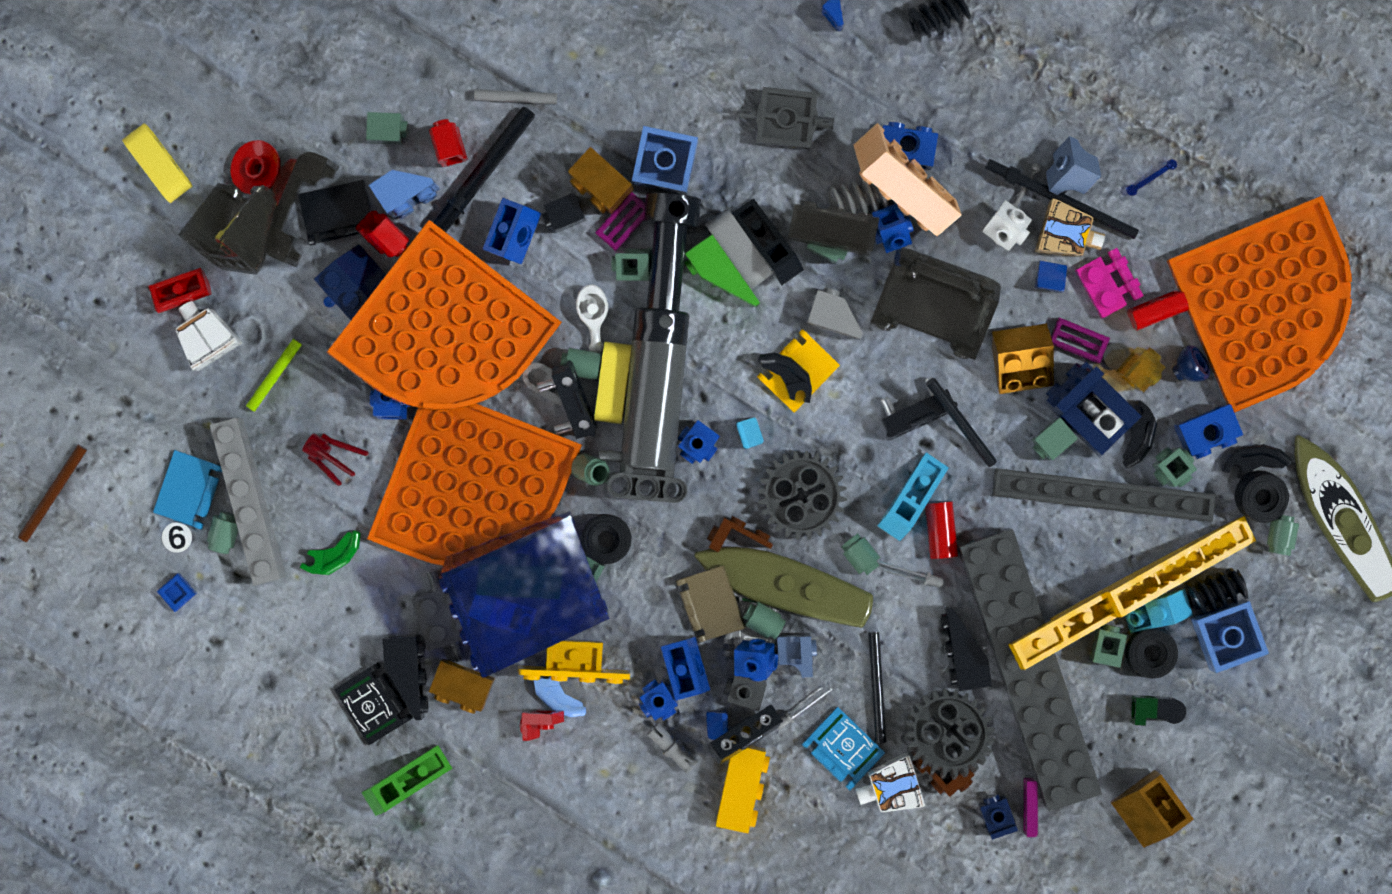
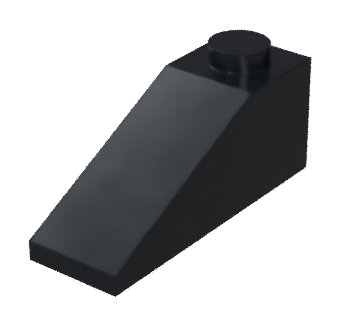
(768, 241)

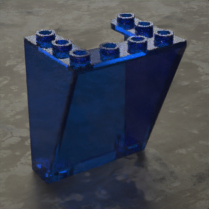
(522, 593)

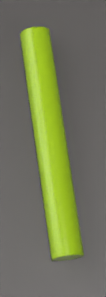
(273, 375)

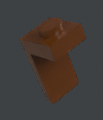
(719, 534)
(949, 785)

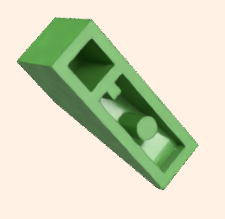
(716, 268)
(406, 780)

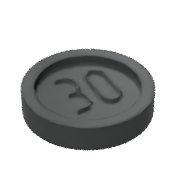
(1115, 355)

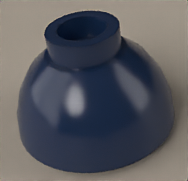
(1191, 365)

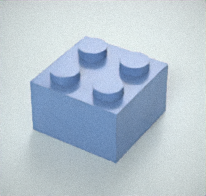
(665, 160)
(1229, 636)

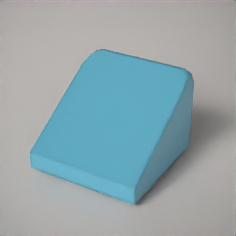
(749, 433)

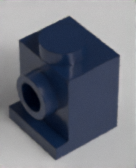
(1002, 827)

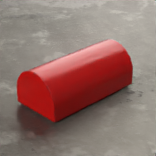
(180, 290)
(1158, 309)
(941, 530)

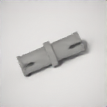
(672, 747)

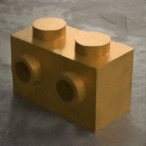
(461, 686)

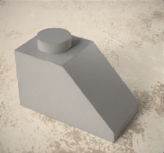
(833, 314)

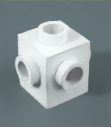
(1008, 226)

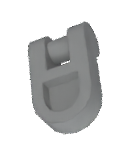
(537, 373)

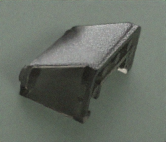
(295, 168)
(233, 229)
(937, 301)

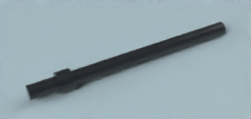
(1012, 175)

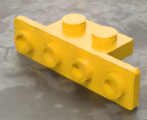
(574, 659)

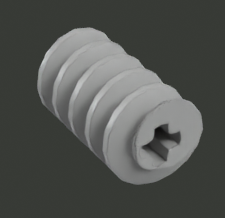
(857, 197)

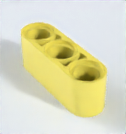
(157, 163)
(613, 382)

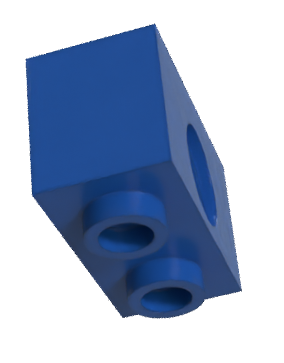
(923, 138)
(512, 231)
(1221, 419)
(685, 668)

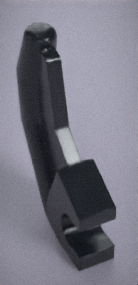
(791, 373)
(1142, 437)
(1254, 456)

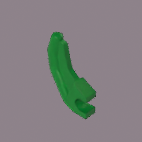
(332, 559)

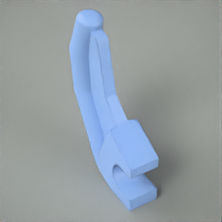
(554, 697)

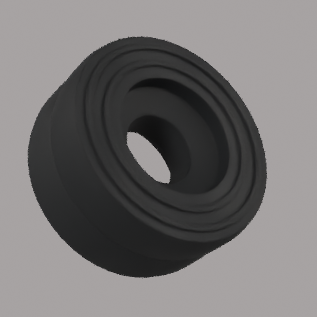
(1274, 505)
(602, 554)
(1167, 653)

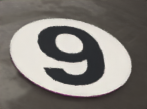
(176, 537)

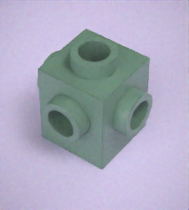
(1182, 472)

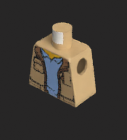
(1067, 231)

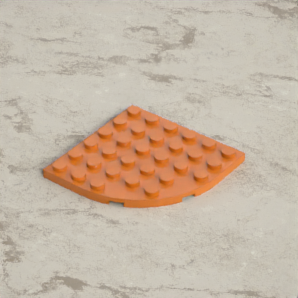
(1268, 301)
(443, 328)
(469, 481)

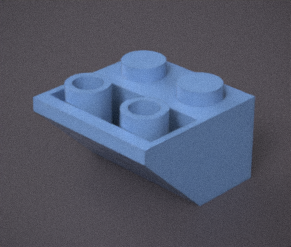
(402, 191)

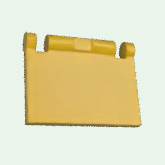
(809, 357)

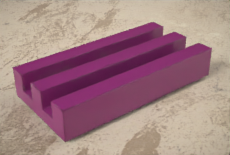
(608, 239)
(1100, 349)
(1030, 807)

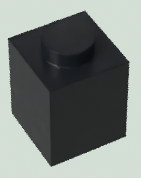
(563, 213)

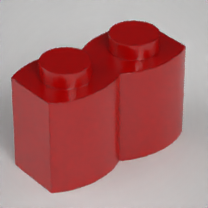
(447, 143)
(383, 234)

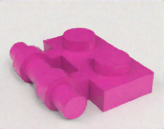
(1101, 286)

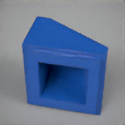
(833, 13)
(1051, 276)
(716, 723)

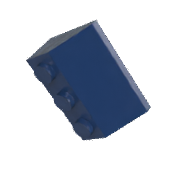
(351, 280)

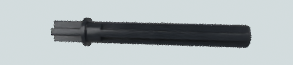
(484, 169)

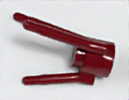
(319, 449)

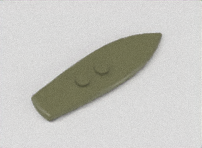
(790, 585)

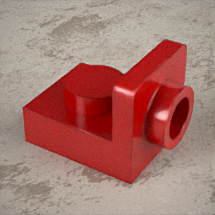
(538, 720)

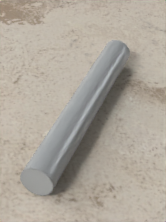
(515, 96)

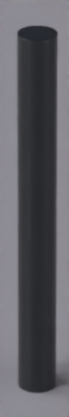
(961, 422)
(877, 687)

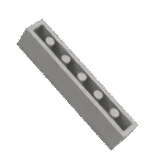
(248, 501)

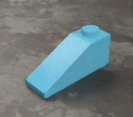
(913, 497)

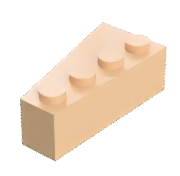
(905, 182)

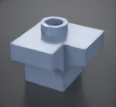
(1072, 168)
(797, 651)

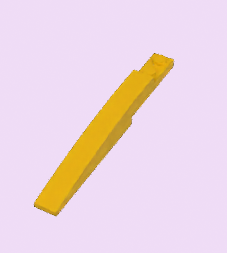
(1131, 592)

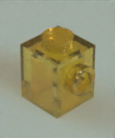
(1141, 369)

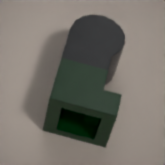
(1156, 708)

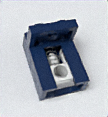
(1080, 383)

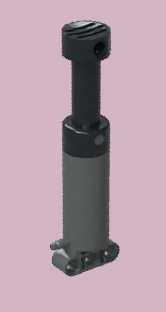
(657, 360)

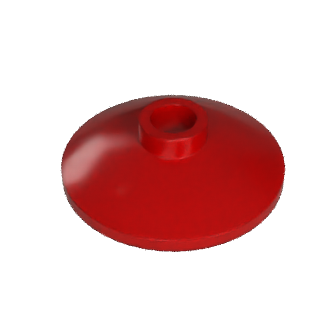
(249, 160)

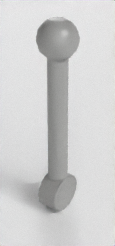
(1036, 169)

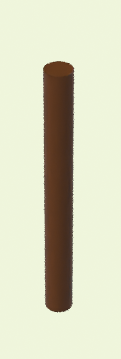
(52, 493)

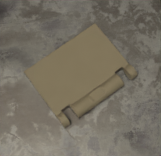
(711, 603)

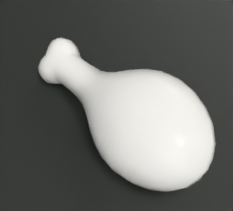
(592, 310)

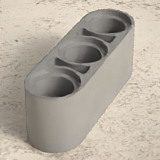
(739, 248)

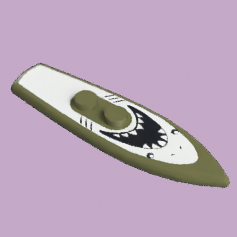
(1344, 519)

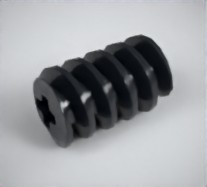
(935, 15)
(1216, 590)

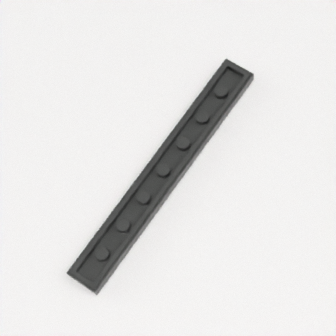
(1103, 494)

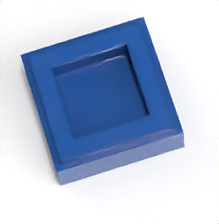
(177, 592)

